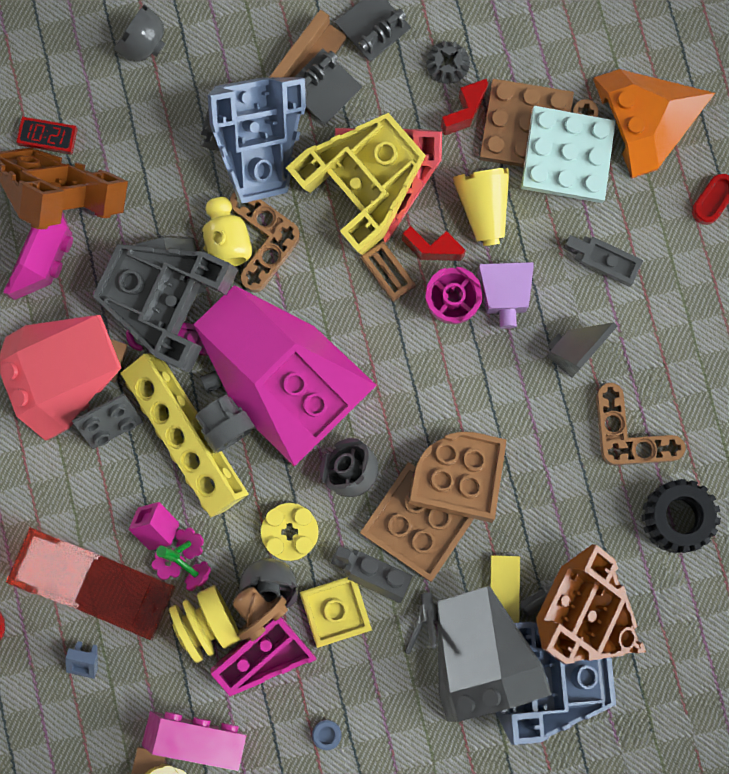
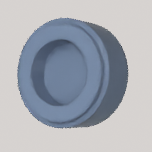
(326, 735)

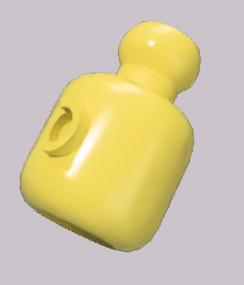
(225, 233)

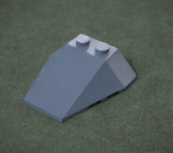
(257, 132)
(576, 689)

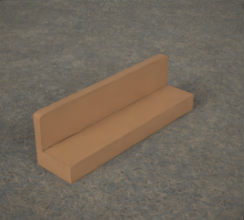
(316, 36)

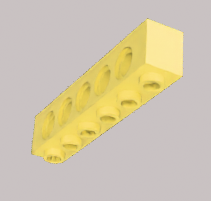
(182, 418)

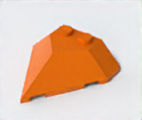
(649, 115)

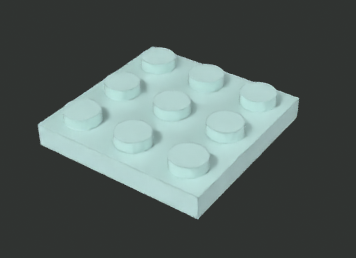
(568, 154)

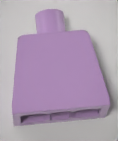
(506, 290)

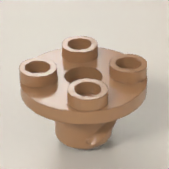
(257, 612)

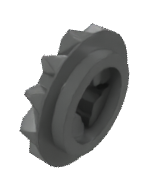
(448, 73)

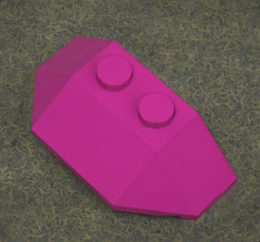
(39, 259)

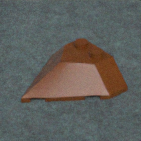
(588, 611)

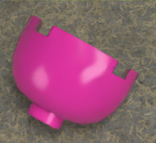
(453, 295)

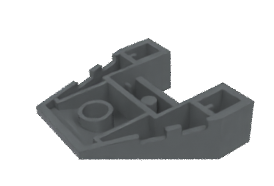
(154, 292)

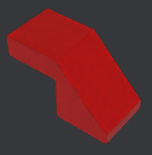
(471, 99)
(443, 249)

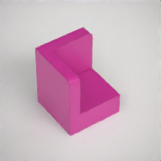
(154, 526)

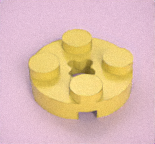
(300, 519)

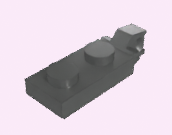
(604, 258)
(372, 573)

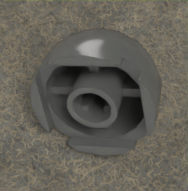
(142, 36)
(349, 468)
(271, 580)

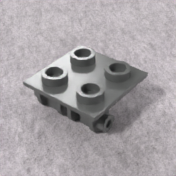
(373, 26)
(327, 86)
(108, 421)

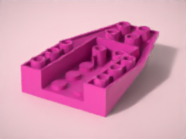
(280, 371)

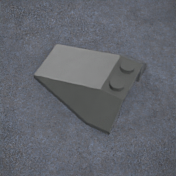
(483, 658)

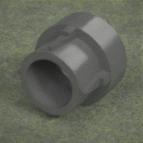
(223, 423)

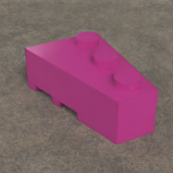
(258, 660)

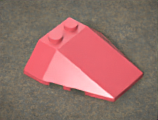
(56, 371)

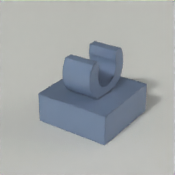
(82, 662)

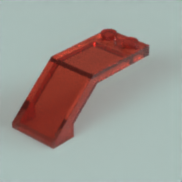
(90, 583)

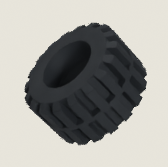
(703, 509)

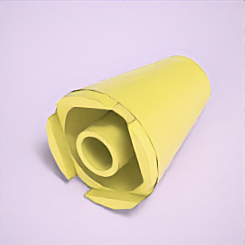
(485, 202)

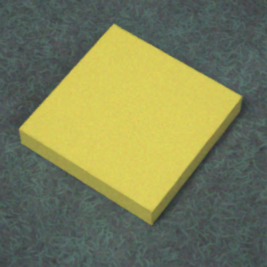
(335, 611)

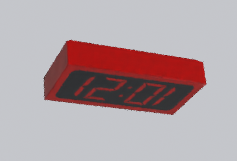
(47, 135)

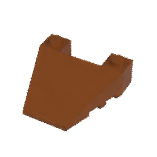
(44, 187)

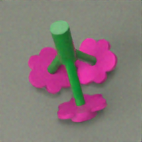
(169, 562)

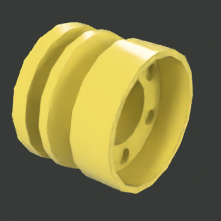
(204, 624)

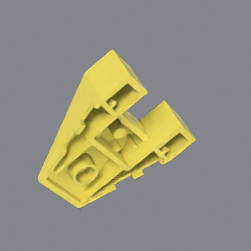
(372, 168)

